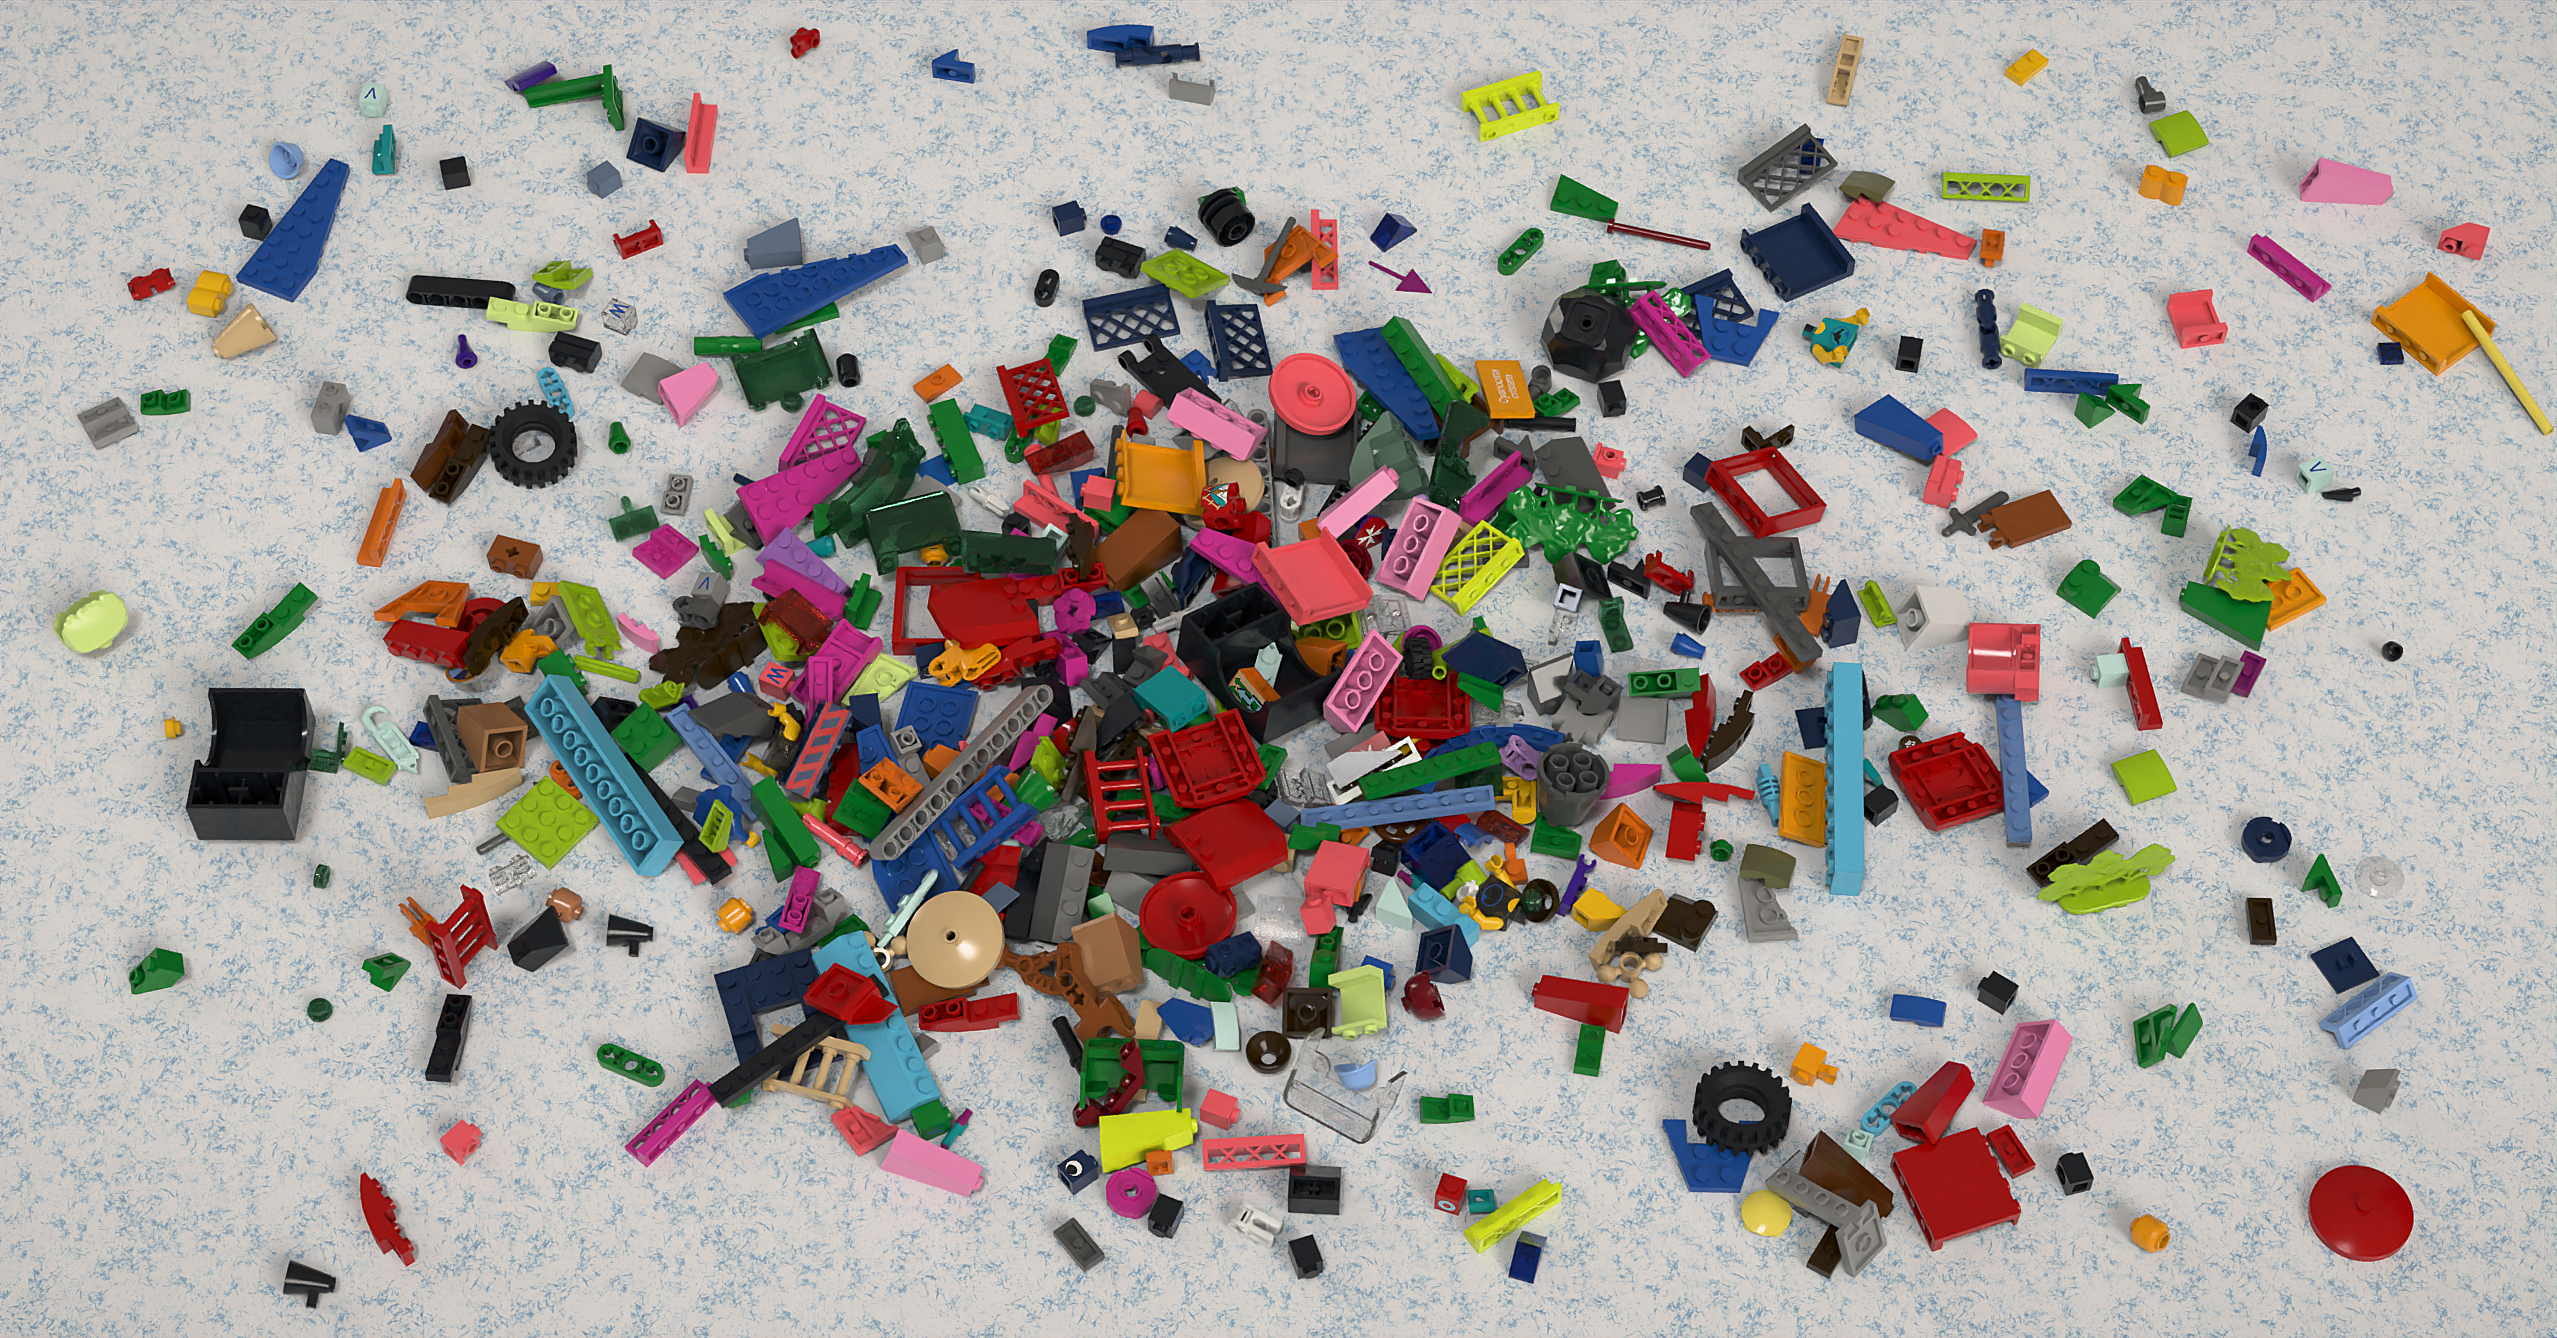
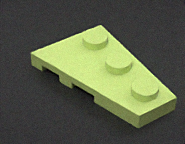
(881, 677)

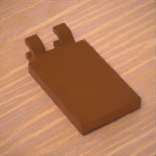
(2024, 520)
(915, 991)

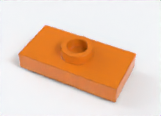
(937, 383)

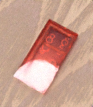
(1502, 827)

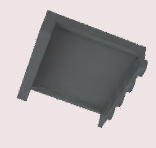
(1317, 456)

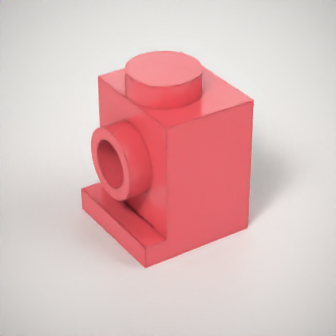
(1609, 461)
(460, 1141)

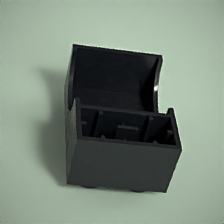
(1228, 638)
(253, 766)

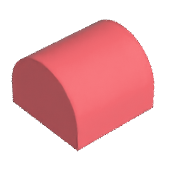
(1148, 403)

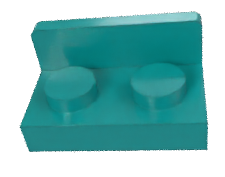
(384, 152)
(989, 422)

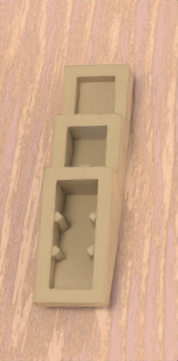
(1845, 70)
(483, 789)
(1634, 923)
(1147, 1026)

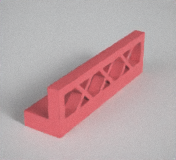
(700, 136)
(1317, 275)
(1042, 512)
(1252, 1146)

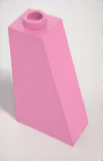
(2344, 184)
(1358, 501)
(931, 1165)

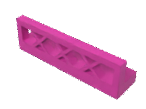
(2288, 267)
(1666, 335)
(1494, 490)
(780, 578)
(817, 683)
(673, 1126)

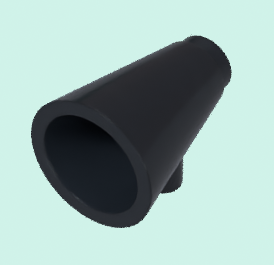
(1691, 615)
(627, 931)
(307, 1280)

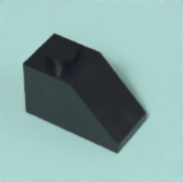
(612, 711)

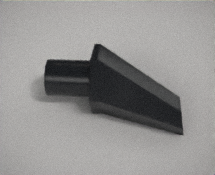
(2342, 494)
(1358, 907)

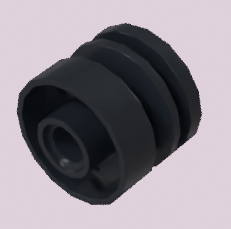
(1226, 217)

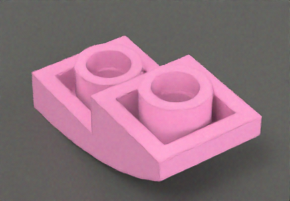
(639, 635)

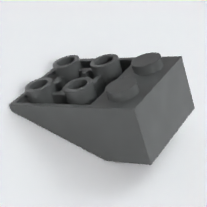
(737, 715)

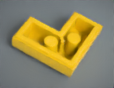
(1523, 798)

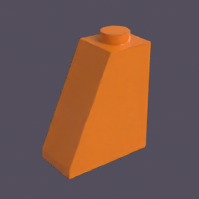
(1322, 653)

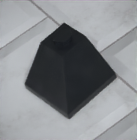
(1582, 574)
(1060, 705)
(538, 941)

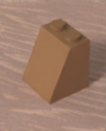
(492, 736)
(1110, 953)

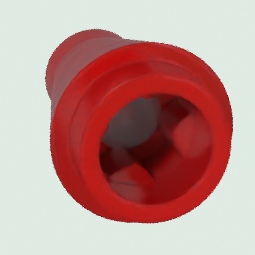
(1136, 423)

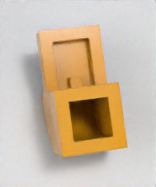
(524, 650)

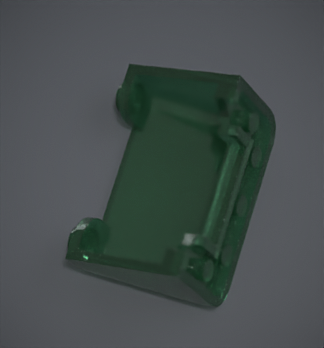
(783, 368)
(1449, 470)
(910, 527)

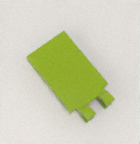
(590, 618)

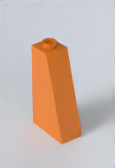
(940, 757)

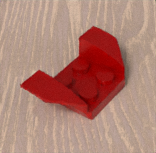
(1001, 866)
(848, 997)

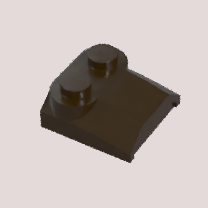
(1686, 921)
(1306, 1011)

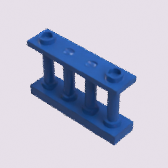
(1002, 827)

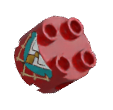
(1223, 507)

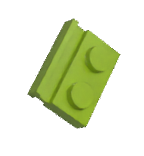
(1048, 761)

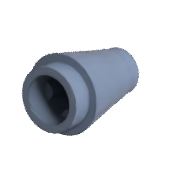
(548, 294)

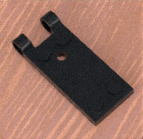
(1165, 385)

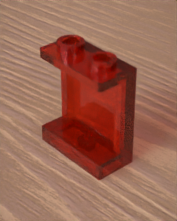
(798, 619)

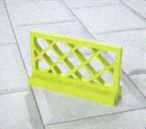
(1484, 575)

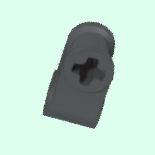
(695, 612)

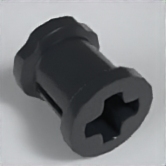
(1650, 498)

